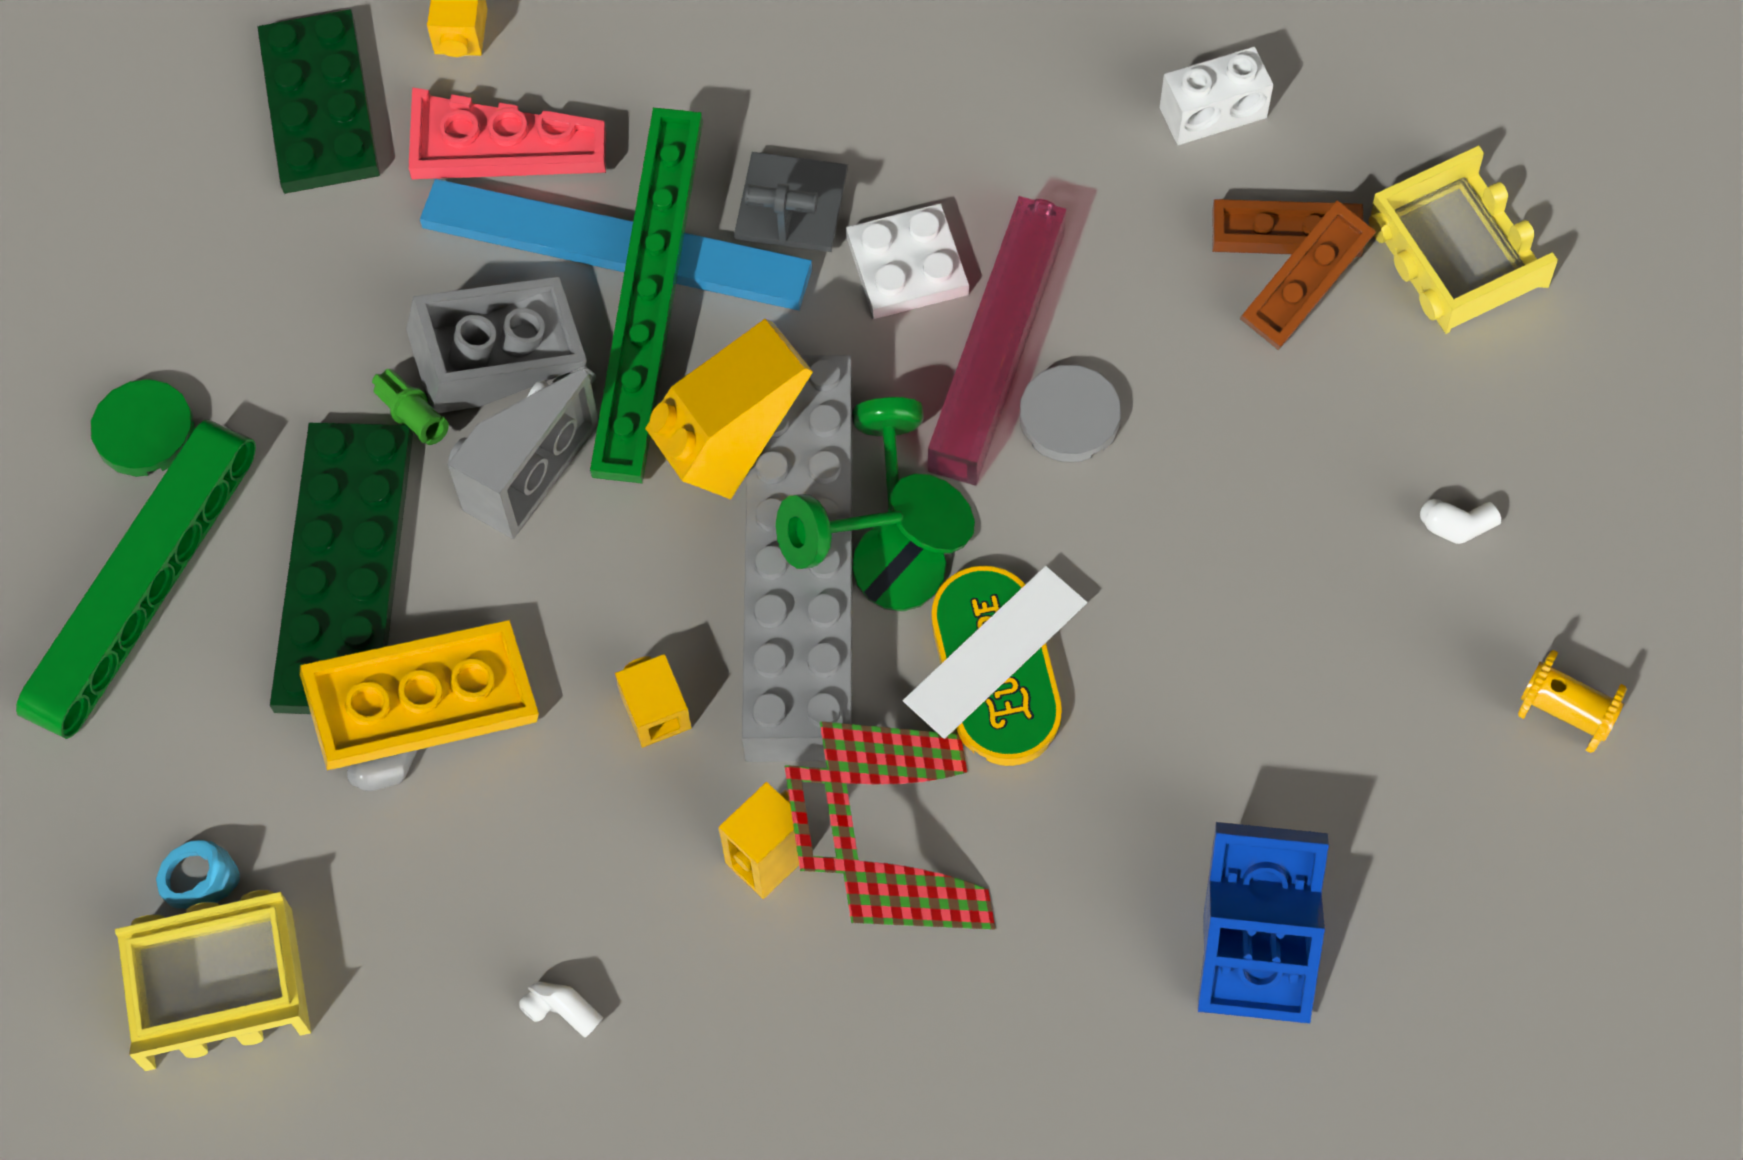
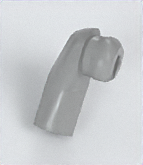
(380, 772)

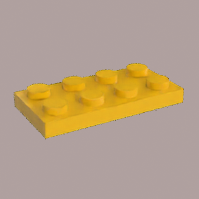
(418, 694)

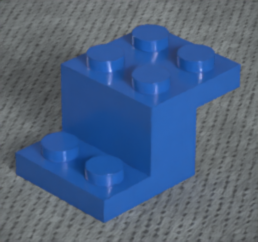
(1263, 922)

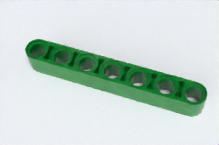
(136, 579)

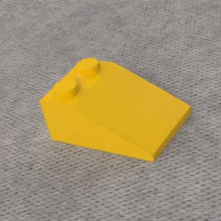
(729, 409)

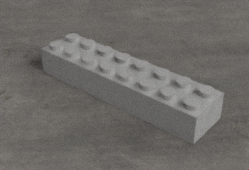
(793, 617)

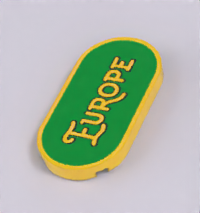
(1026, 709)

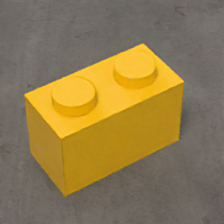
(761, 840)

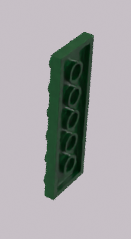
(341, 550)

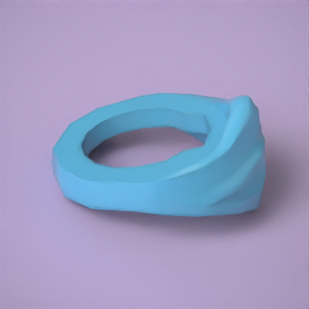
(220, 880)

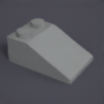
(492, 341)
(522, 452)

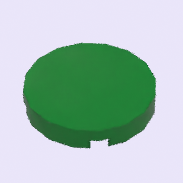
(141, 427)

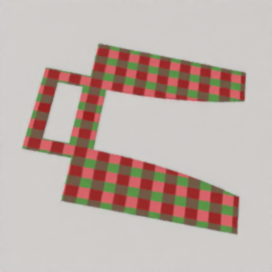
(883, 890)

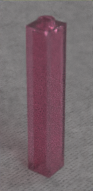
(996, 341)

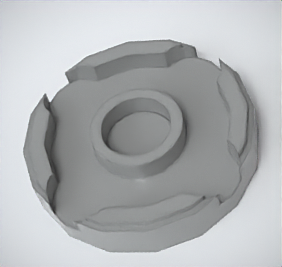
(1070, 413)

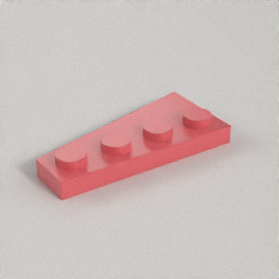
(486, 141)

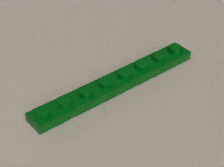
(647, 296)

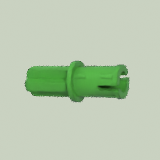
(410, 407)

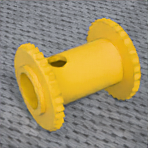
(1572, 701)

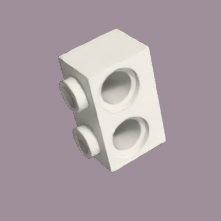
(1216, 95)

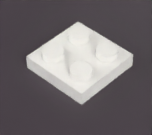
(907, 261)

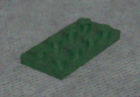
(318, 101)

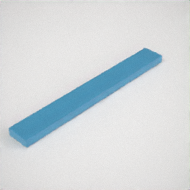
(605, 243)

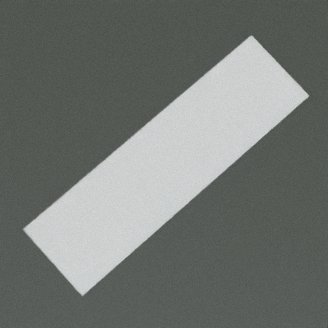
(994, 652)

